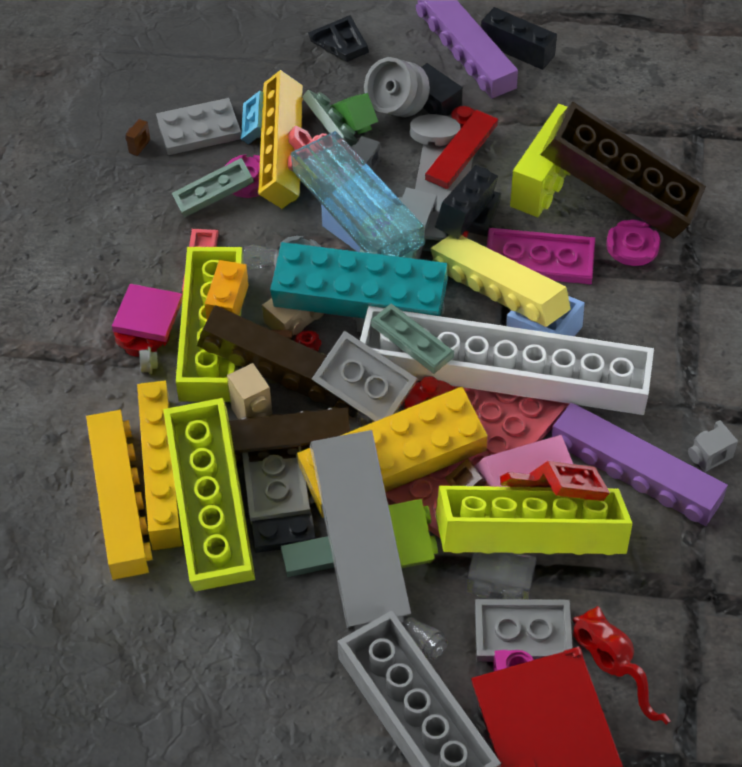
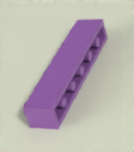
(470, 45)
(640, 464)

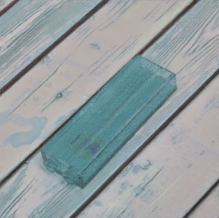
(357, 197)

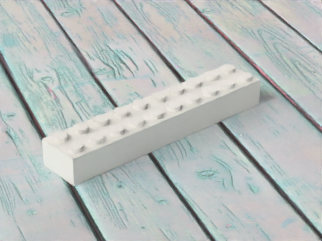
(528, 362)

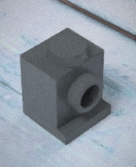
(368, 150)

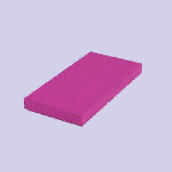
(551, 255)

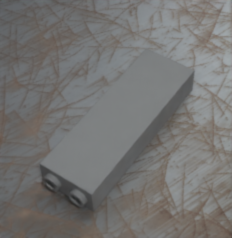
(359, 528)

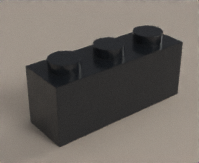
(520, 38)
(466, 201)

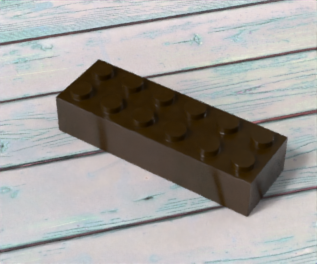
(623, 170)

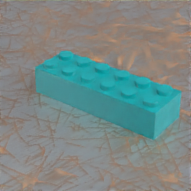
(351, 281)

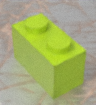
(412, 533)

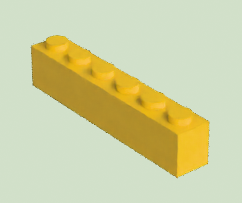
(279, 115)
(160, 490)
(117, 495)

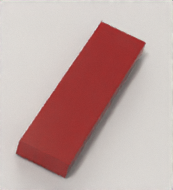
(461, 149)

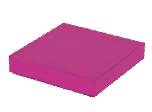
(147, 312)

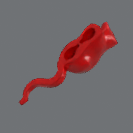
(613, 654)

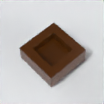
(137, 137)
(466, 475)

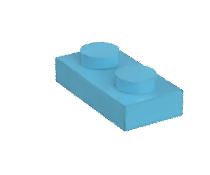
(252, 118)

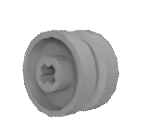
(397, 87)

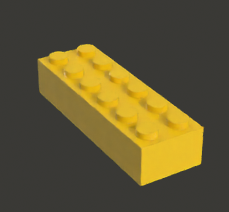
(417, 441)

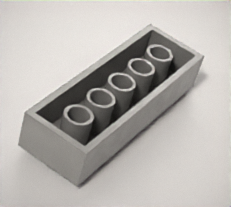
(411, 697)

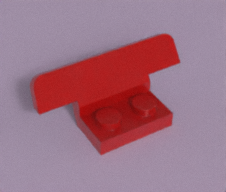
(564, 480)

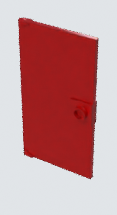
(546, 714)

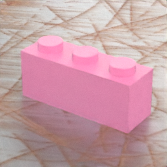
(523, 459)

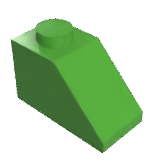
(357, 112)

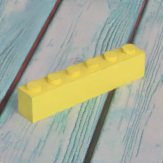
(503, 279)

